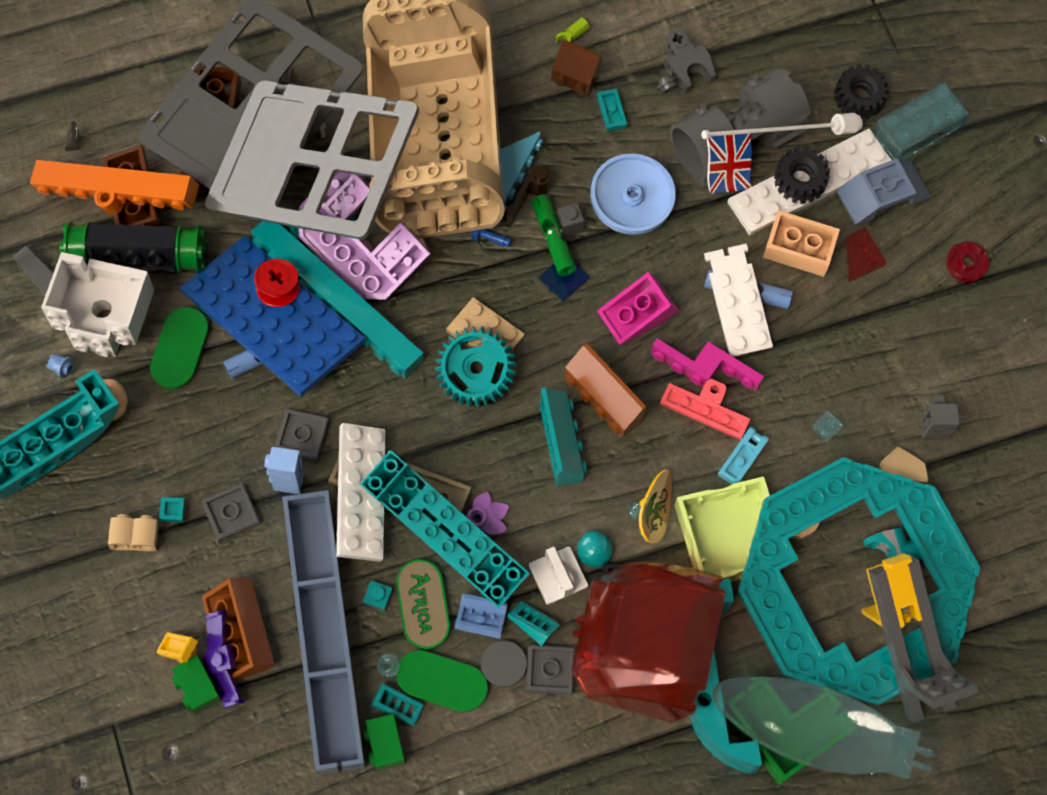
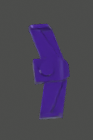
(220, 659)

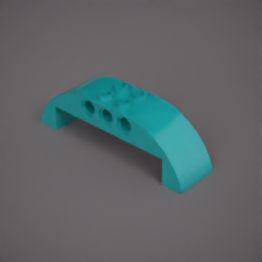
(56, 435)
(711, 723)

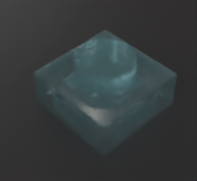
(827, 426)

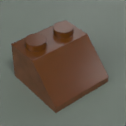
(576, 67)

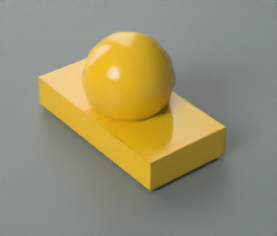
(177, 647)

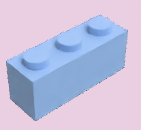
(285, 470)

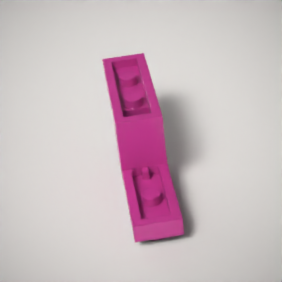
(706, 365)

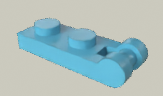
(743, 456)

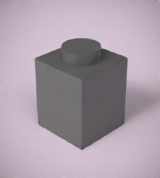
(570, 220)

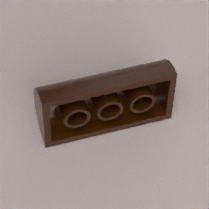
(133, 214)

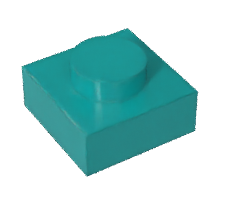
(172, 509)
(377, 595)

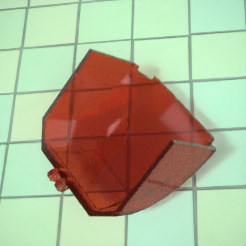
(648, 638)

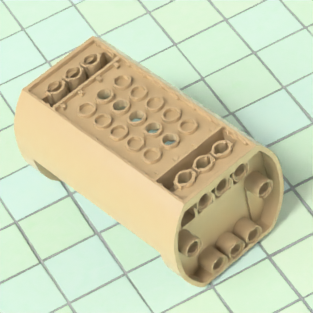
(420, 56)

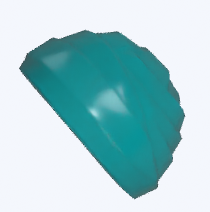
(594, 549)

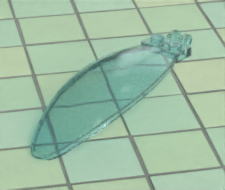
(819, 726)

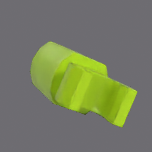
(573, 31)

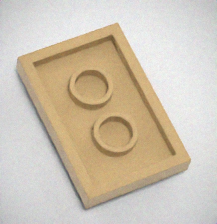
(479, 315)

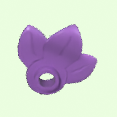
(490, 514)

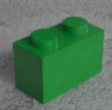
(195, 684)
(384, 742)

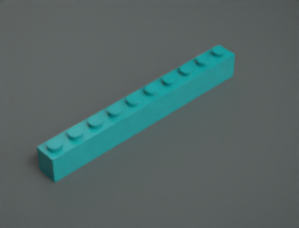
(335, 293)

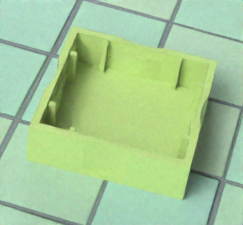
(721, 526)

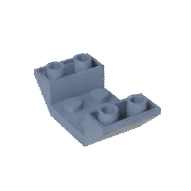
(880, 189)

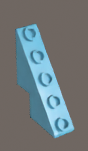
(515, 161)

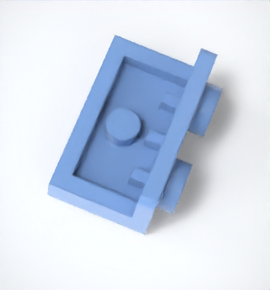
(480, 616)

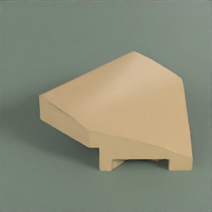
(905, 465)

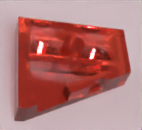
(862, 255)

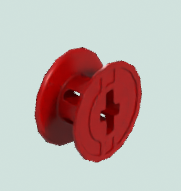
(277, 282)

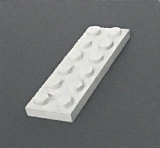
(359, 513)

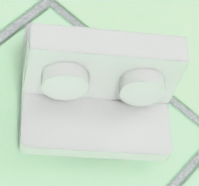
(558, 575)

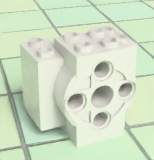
(84, 290)

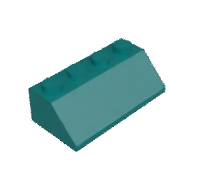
(561, 437)

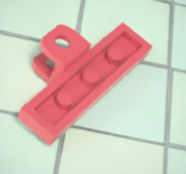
(706, 408)

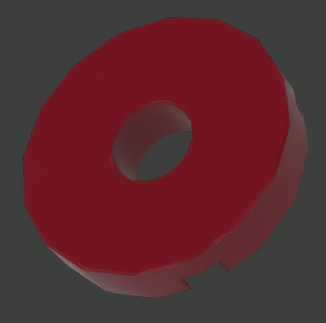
(962, 271)

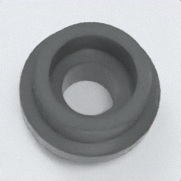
(667, 84)

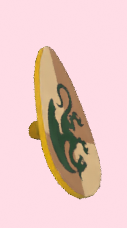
(656, 508)

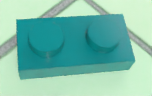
(611, 110)

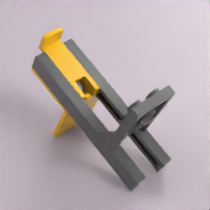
(898, 598)

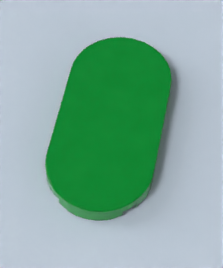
(179, 348)
(442, 681)

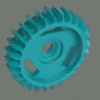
(460, 362)

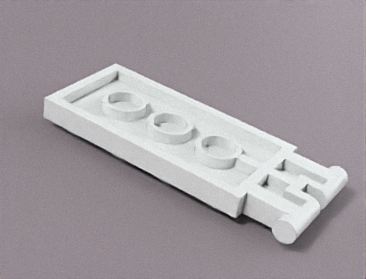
(738, 301)

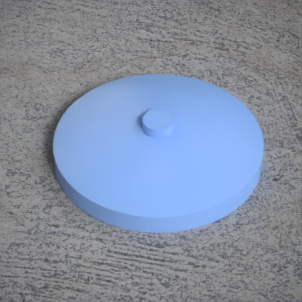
(632, 194)

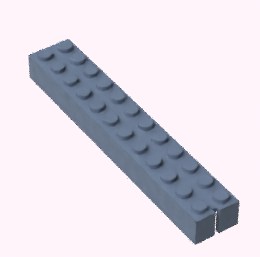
(323, 633)

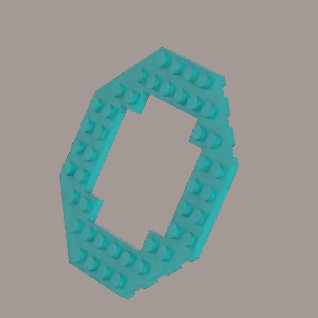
(778, 613)

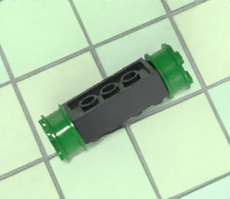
(138, 247)

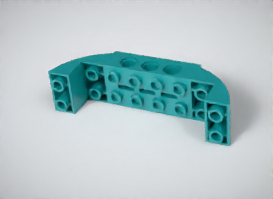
(444, 529)

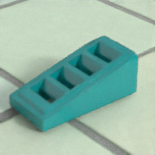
(546, 626)
(384, 708)

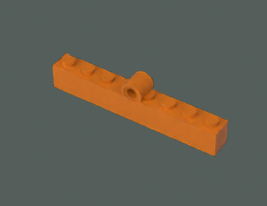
(114, 186)

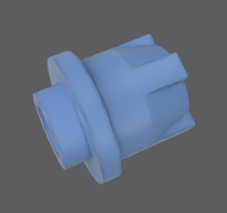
(61, 365)

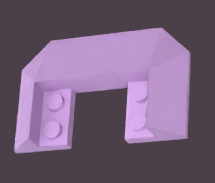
(366, 269)

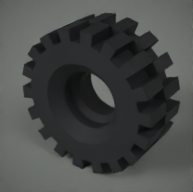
(861, 79)
(805, 162)

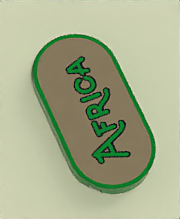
(423, 604)

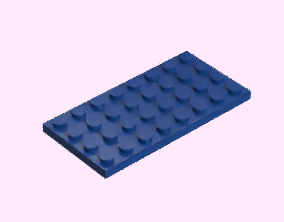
(293, 341)

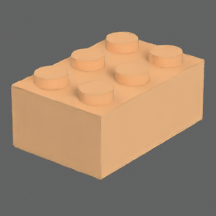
(801, 243)

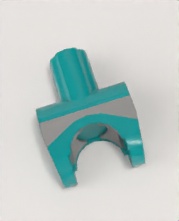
(892, 543)

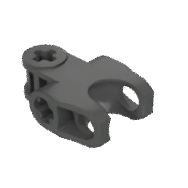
(686, 59)

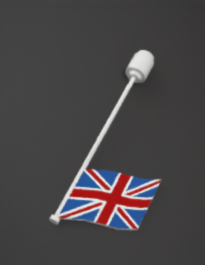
(731, 151)

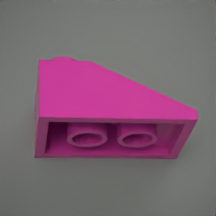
(638, 309)

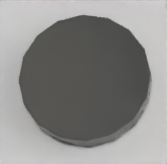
(503, 664)

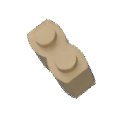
(133, 534)

